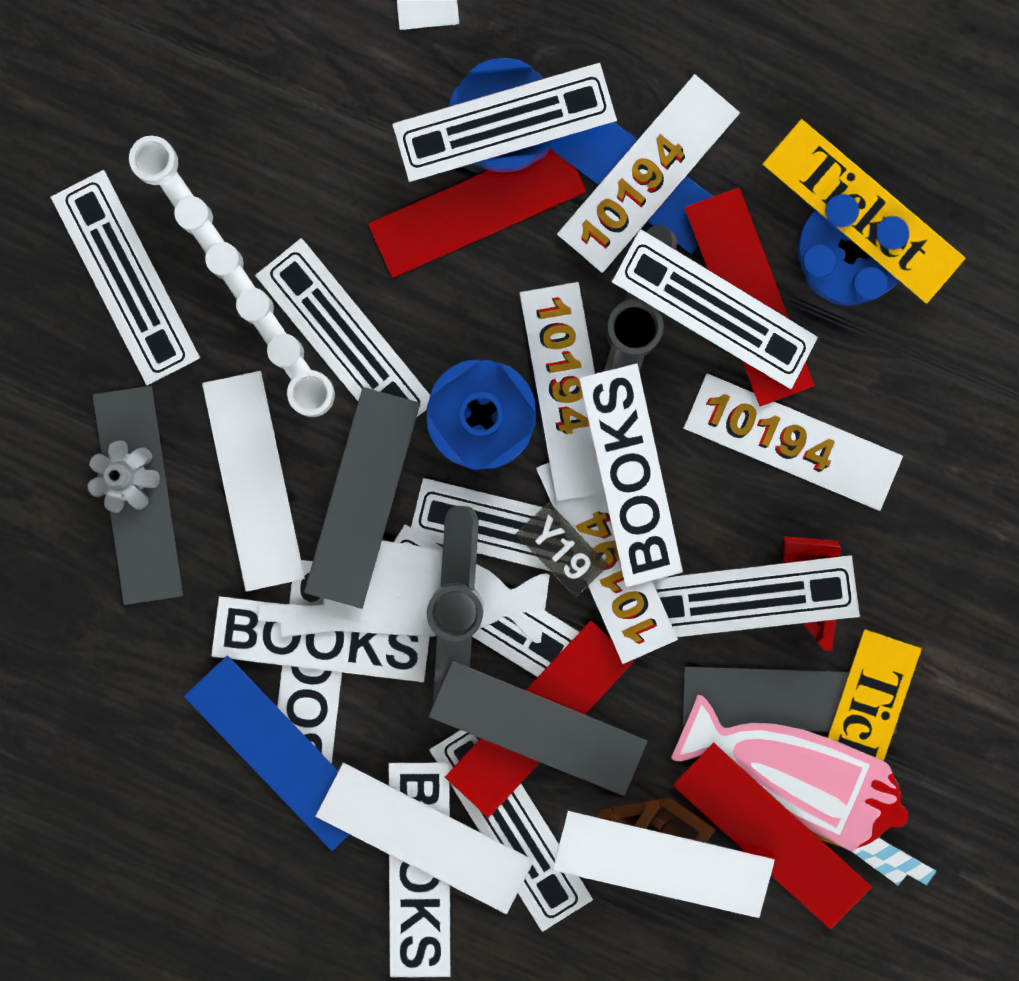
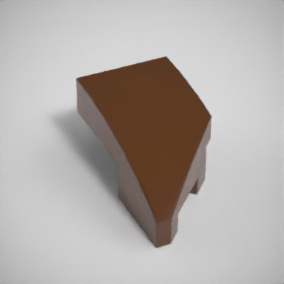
(663, 817)

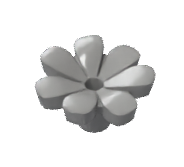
(131, 480)

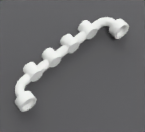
(157, 164)

